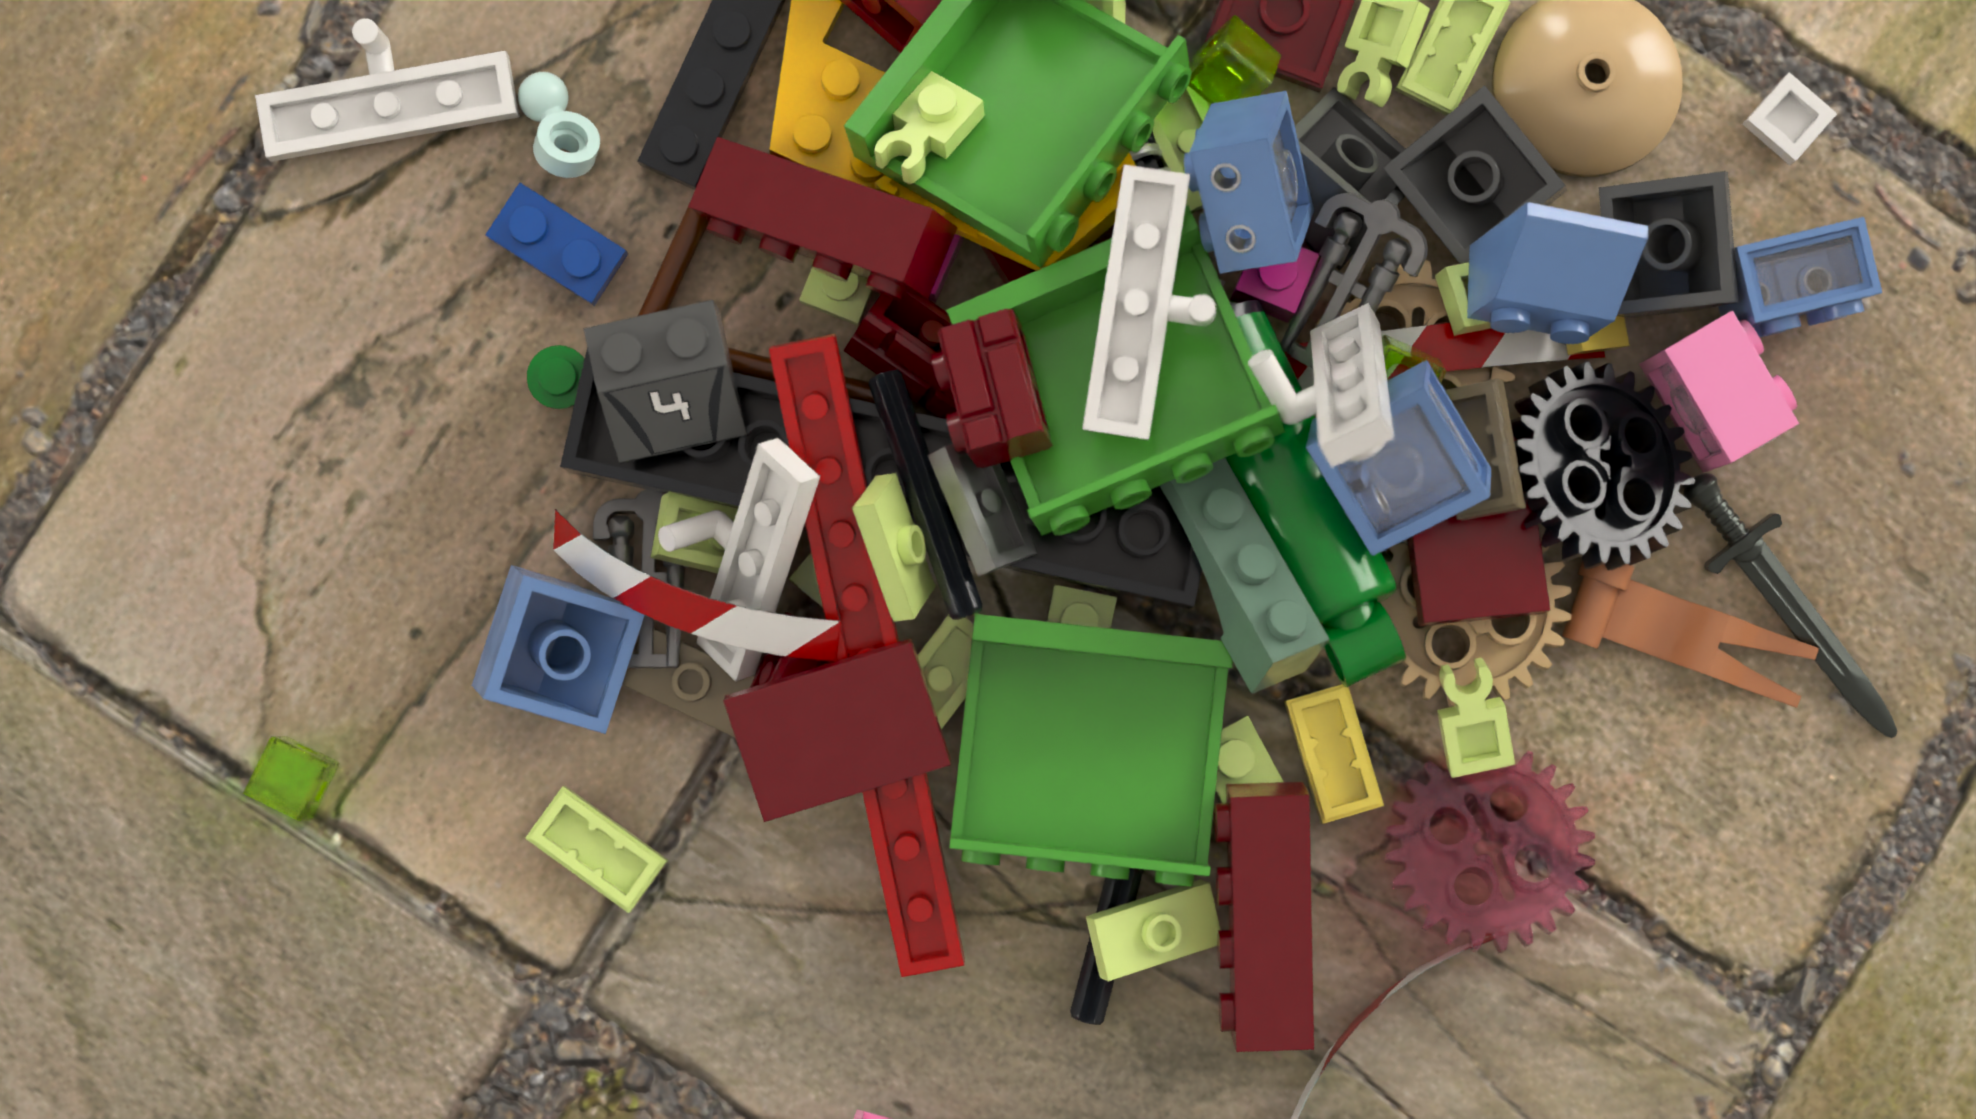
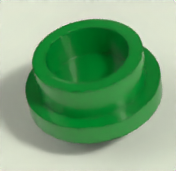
(555, 376)

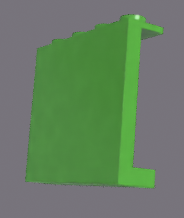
(1061, 110)
(1203, 402)
(1090, 748)

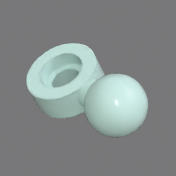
(544, 100)

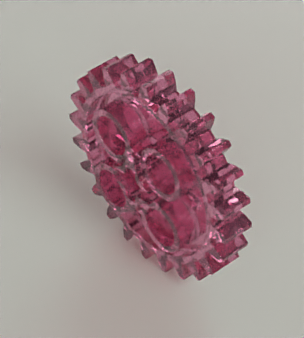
(1433, 866)

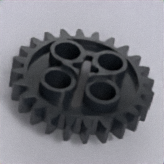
(1613, 455)

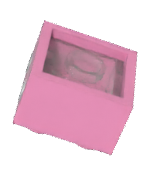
(1721, 392)

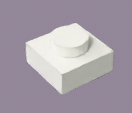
(1789, 118)

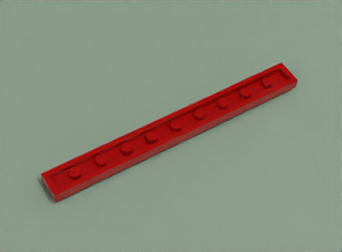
(902, 812)

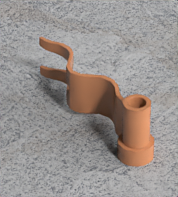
(1674, 630)

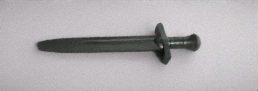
(1786, 598)

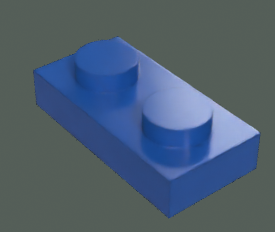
(557, 244)

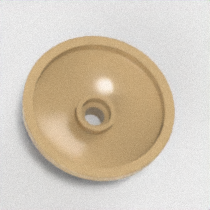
(1567, 118)

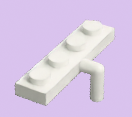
(386, 102)
(1140, 302)
(1347, 388)
(756, 544)

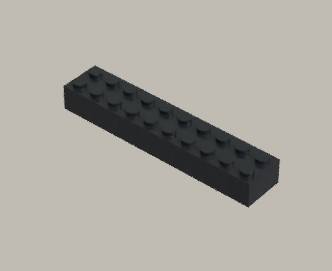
(1119, 551)

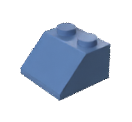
(1553, 272)
(557, 650)

